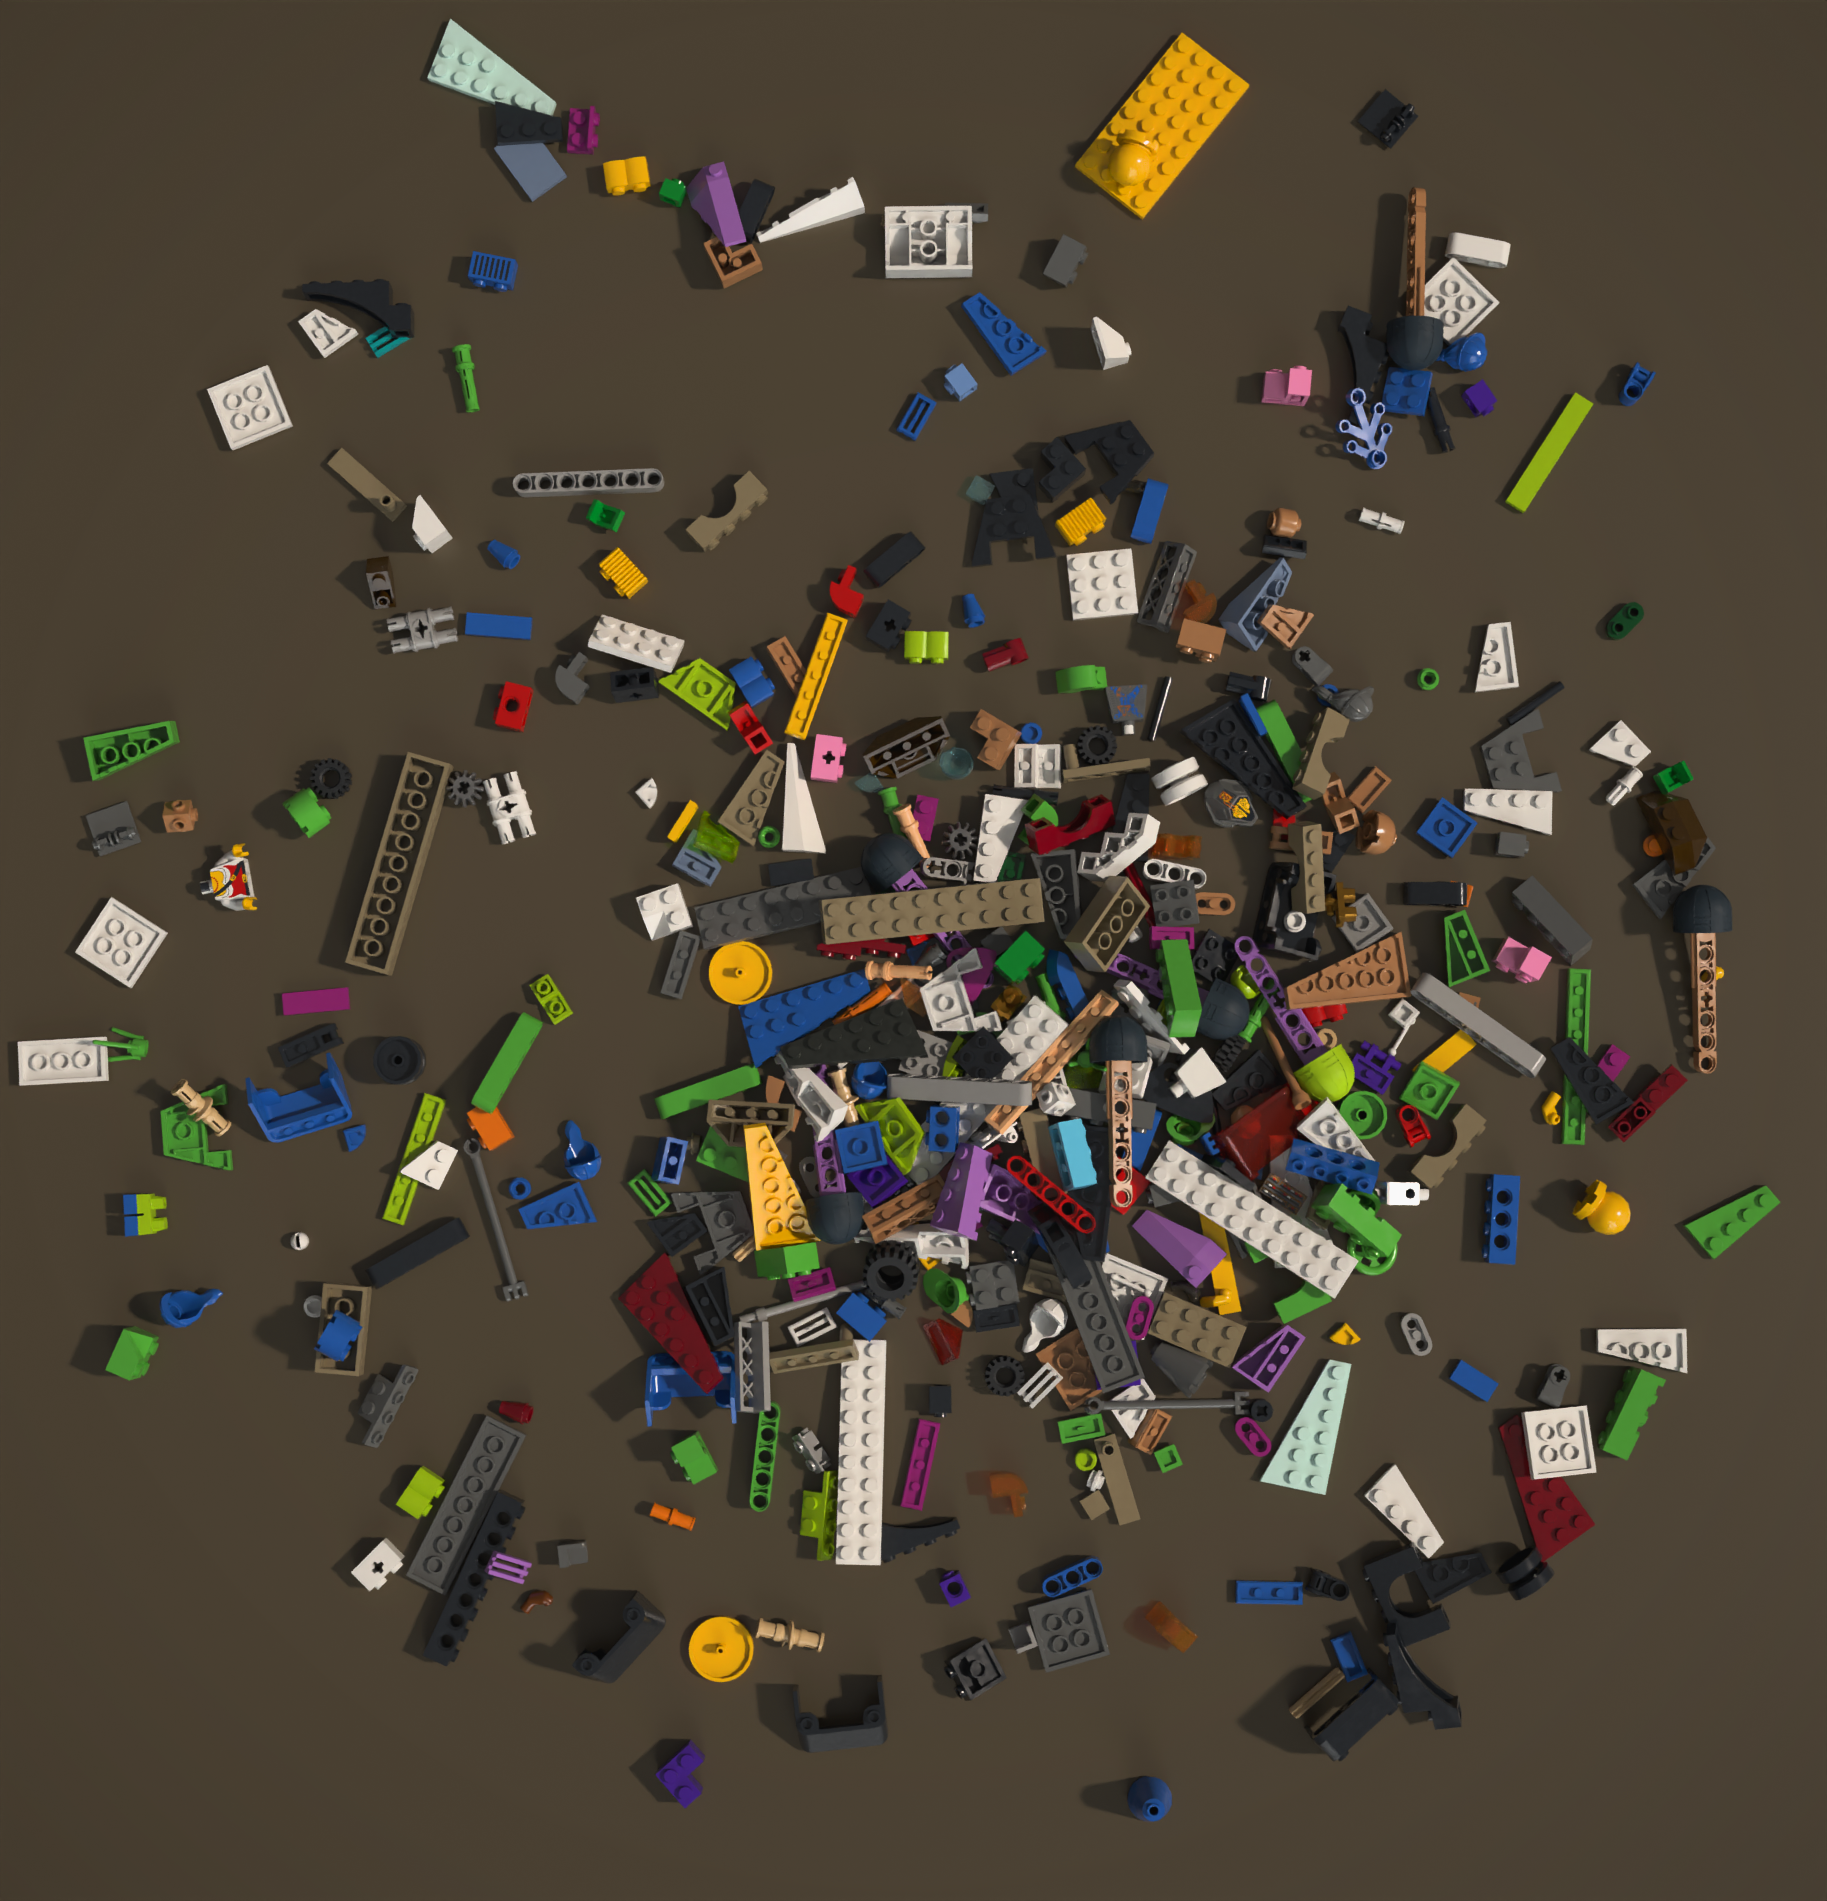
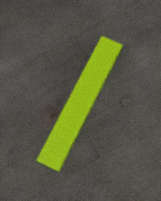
(1549, 452)
(419, 1141)

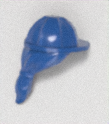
(1465, 353)
(869, 1080)
(581, 1156)
(185, 1307)

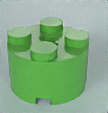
(307, 812)

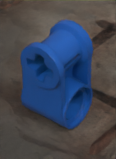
(1636, 381)

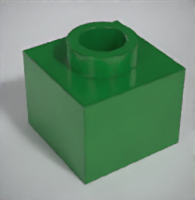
(673, 192)

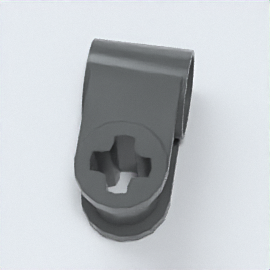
(1314, 667)
(1553, 1388)

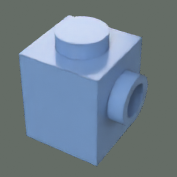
(959, 382)

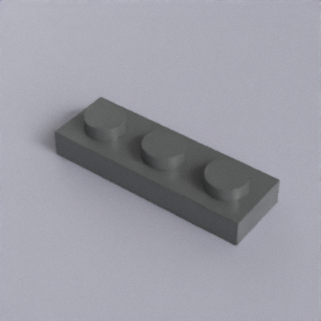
(681, 965)

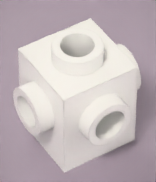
(1055, 1099)

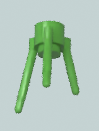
(137, 1047)
(1084, 1062)

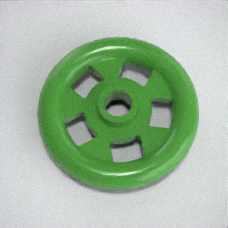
(1374, 1267)

